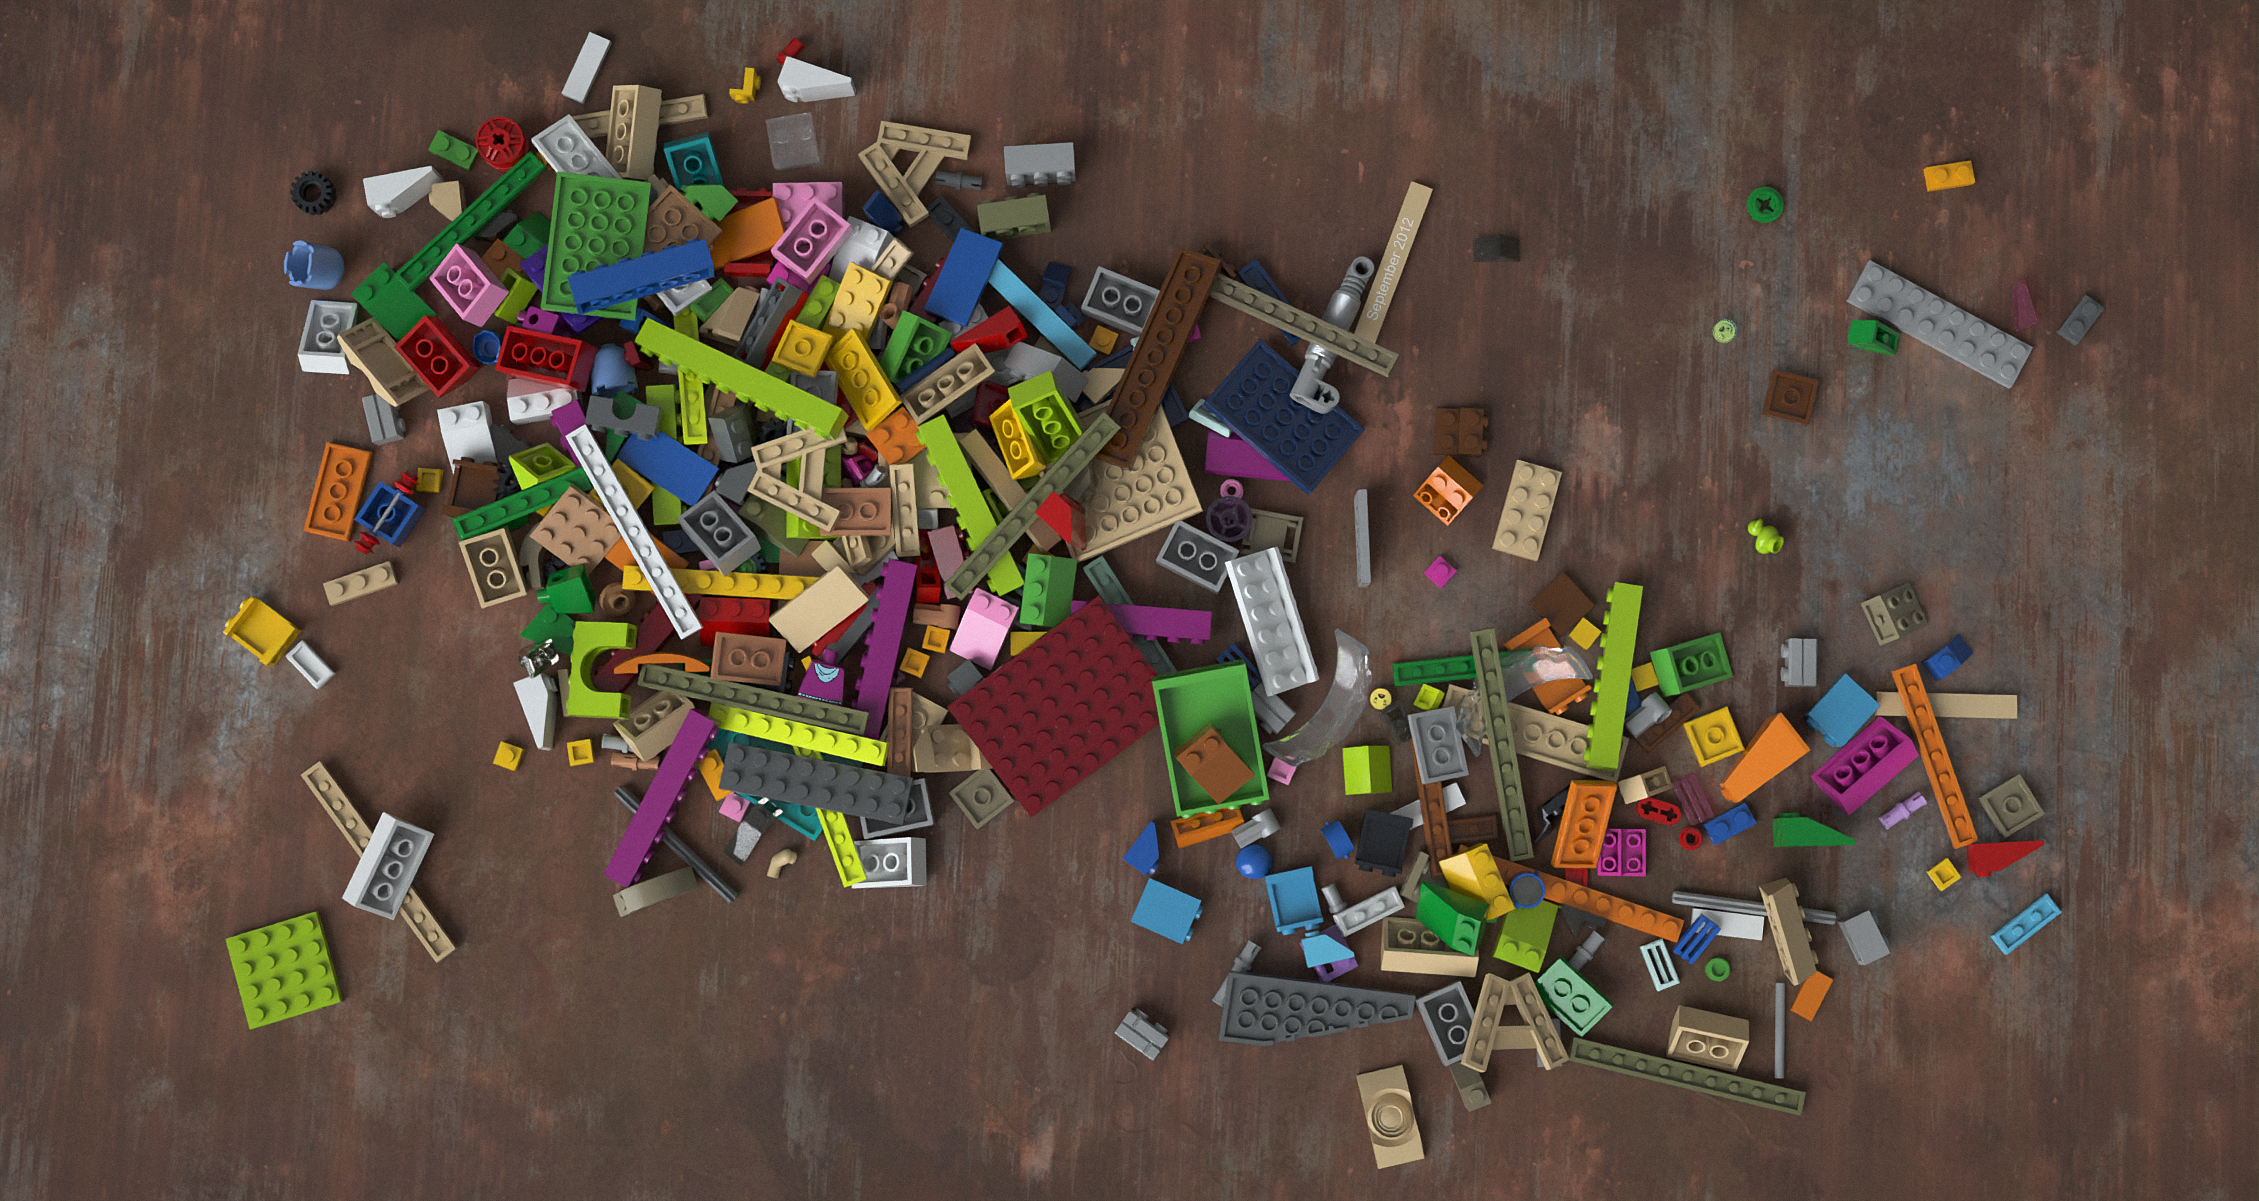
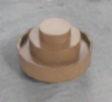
(616, 600)

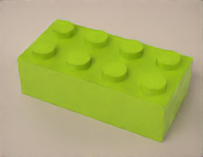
(1046, 415)
(796, 526)

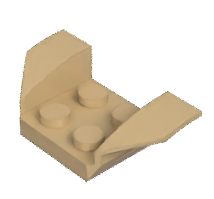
(831, 554)
(947, 750)

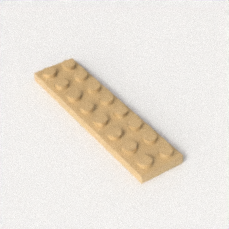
(1545, 737)

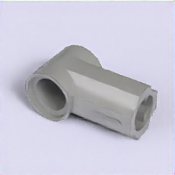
(1651, 711)
(1260, 826)

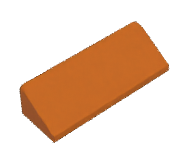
(1206, 826)

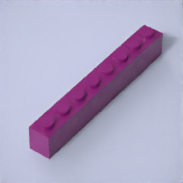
(883, 642)
(662, 798)

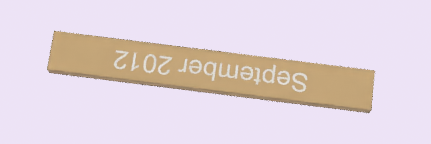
(1393, 262)

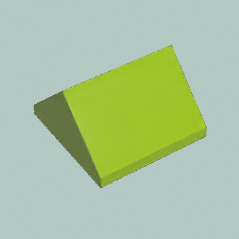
(539, 465)
(1367, 770)

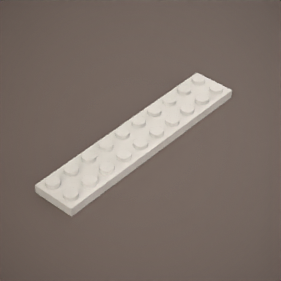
(571, 151)

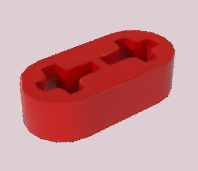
(1659, 805)

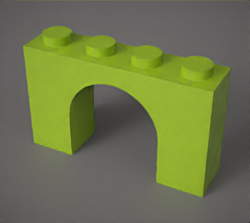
(589, 642)

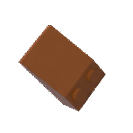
(1213, 763)

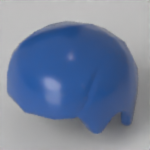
(487, 346)
(1254, 861)

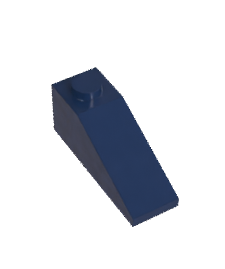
(883, 215)

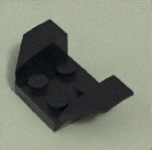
(1550, 808)

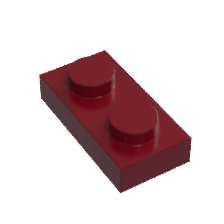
(636, 358)

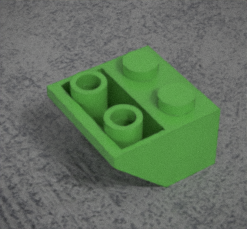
(711, 199)

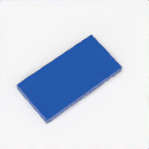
(963, 277)
(670, 466)

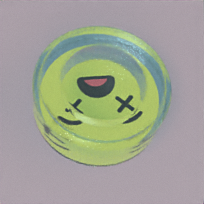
(1724, 330)

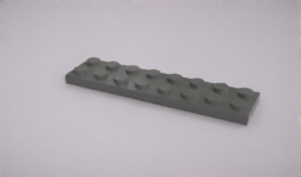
(816, 783)

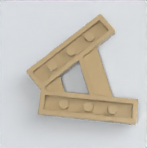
(932, 147)
(807, 500)
(1488, 1036)

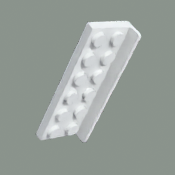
(1272, 621)

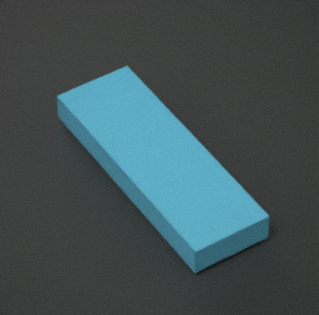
(2025, 923)

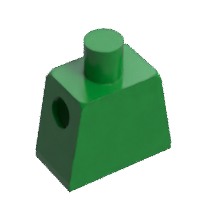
(569, 591)

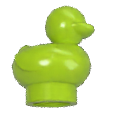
(1767, 537)

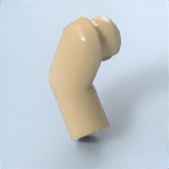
(849, 447)
(780, 859)

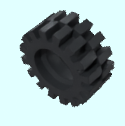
(302, 185)

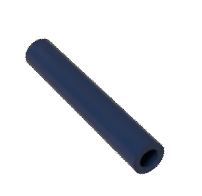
(925, 370)

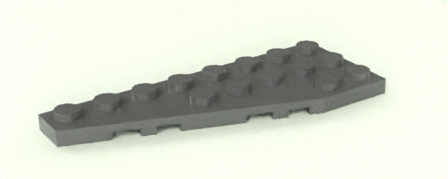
(1279, 1008)

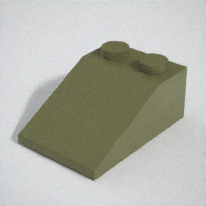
(770, 524)

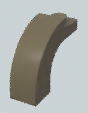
(532, 557)
(655, 891)

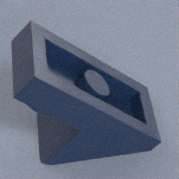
(1054, 284)

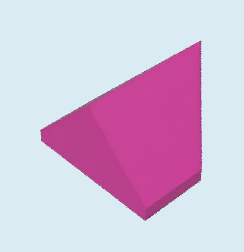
(857, 467)

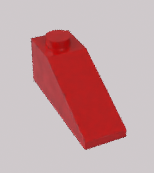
(927, 575)
(1996, 856)

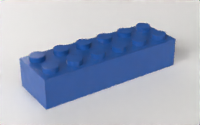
(641, 276)

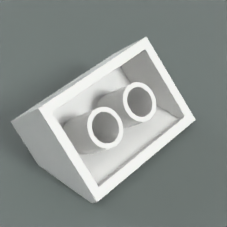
(534, 401)

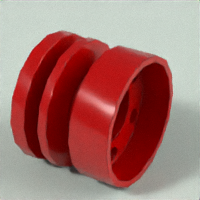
(503, 156)

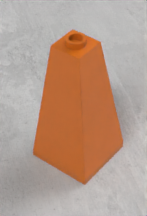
(1766, 755)

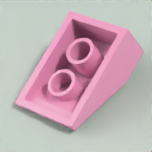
(984, 628)

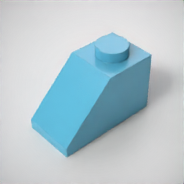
(1322, 949)

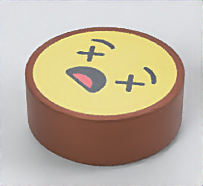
(1379, 698)

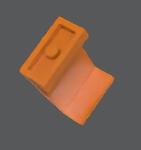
(1555, 693)

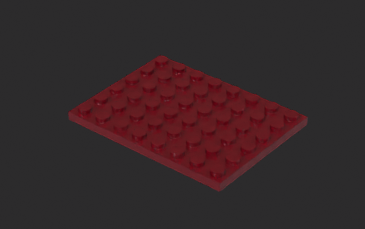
(1061, 706)

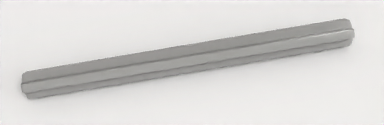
(1744, 906)

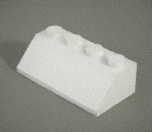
(388, 866)

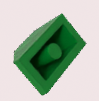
(1873, 337)

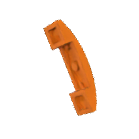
(631, 664)

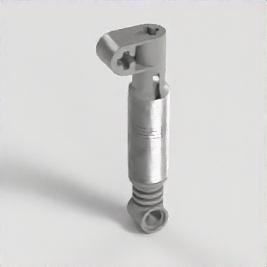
(1340, 313)

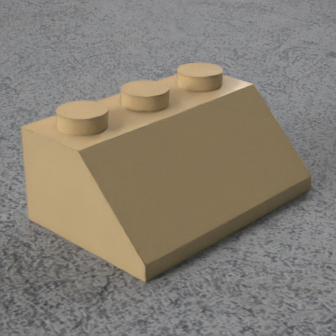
(654, 723)
(1708, 1038)

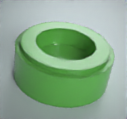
(1717, 969)

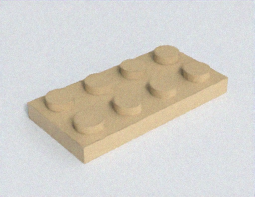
(1527, 510)

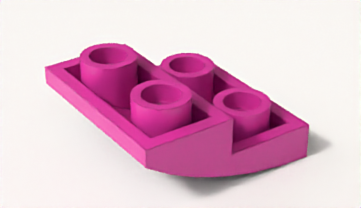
(1623, 853)

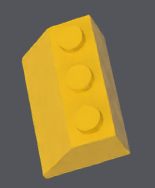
(1016, 444)
(1477, 876)

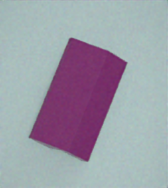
(1237, 458)

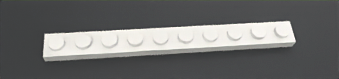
(634, 531)

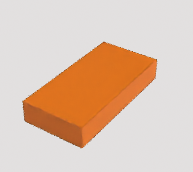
(1811, 995)

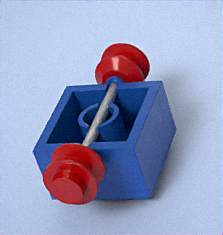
(389, 514)

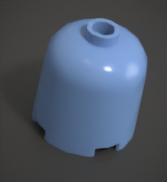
(314, 266)
(612, 373)

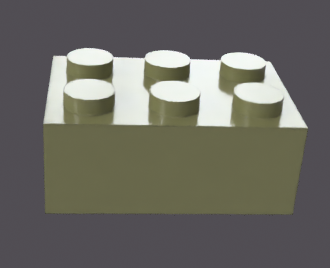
(1014, 217)

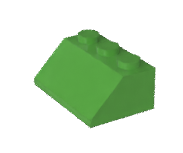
(912, 345)
(1048, 590)

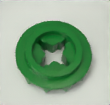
(1775, 204)

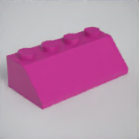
(1865, 765)

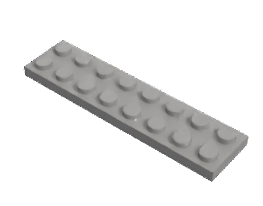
(1939, 324)

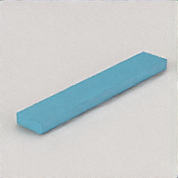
(1041, 316)

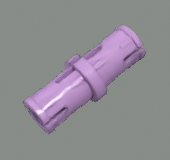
(1902, 810)

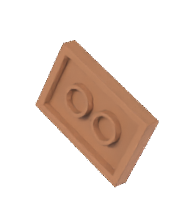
(863, 511)
(748, 658)

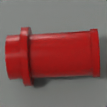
(790, 50)

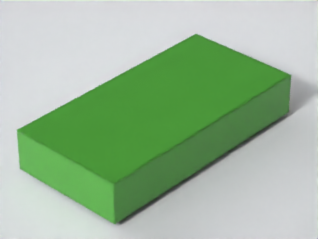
(710, 302)

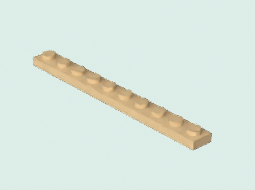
(359, 834)

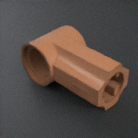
(897, 303)
(942, 616)

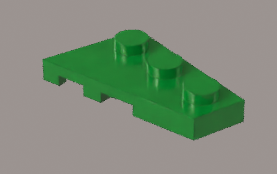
(552, 625)

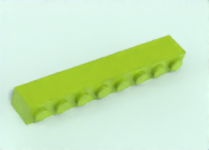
(966, 498)
(1614, 677)

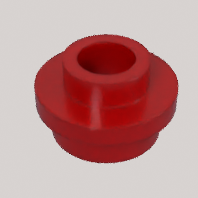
(1698, 838)

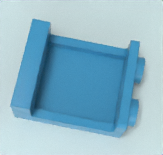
(1841, 711)
(1294, 900)
(1167, 911)

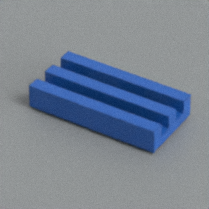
(1226, 653)
(1702, 945)

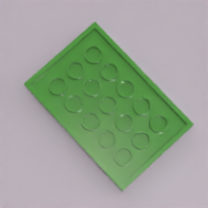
(591, 226)

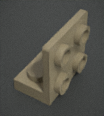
(1894, 614)
(1418, 872)

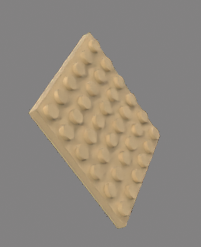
(1137, 500)

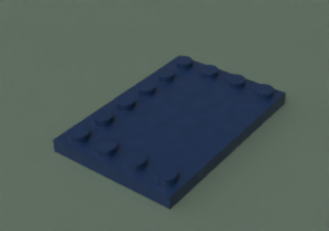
(1287, 434)

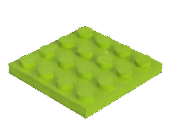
(284, 970)

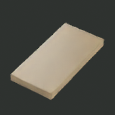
(819, 608)

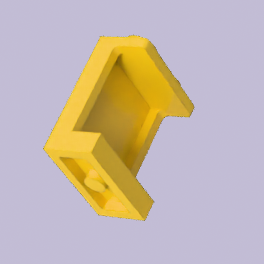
(262, 630)

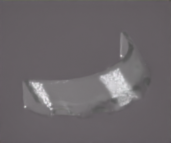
(1519, 674)
(1338, 711)

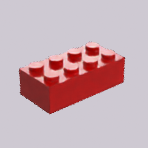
(546, 358)

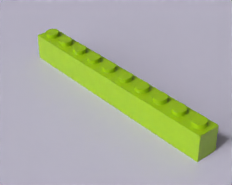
(741, 379)

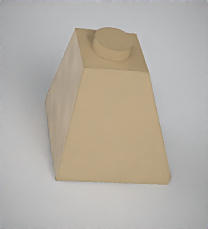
(733, 317)

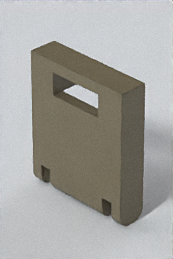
(1270, 531)

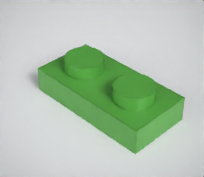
(454, 150)

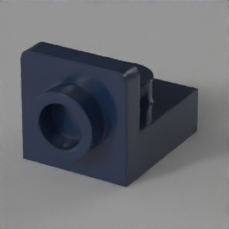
(1070, 315)

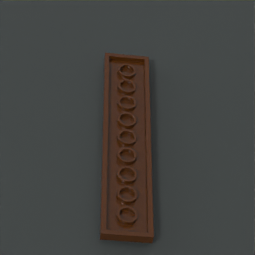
(1158, 354)

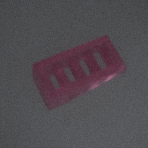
(2023, 308)

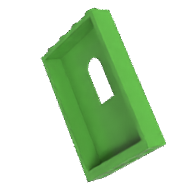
(1189, 702)

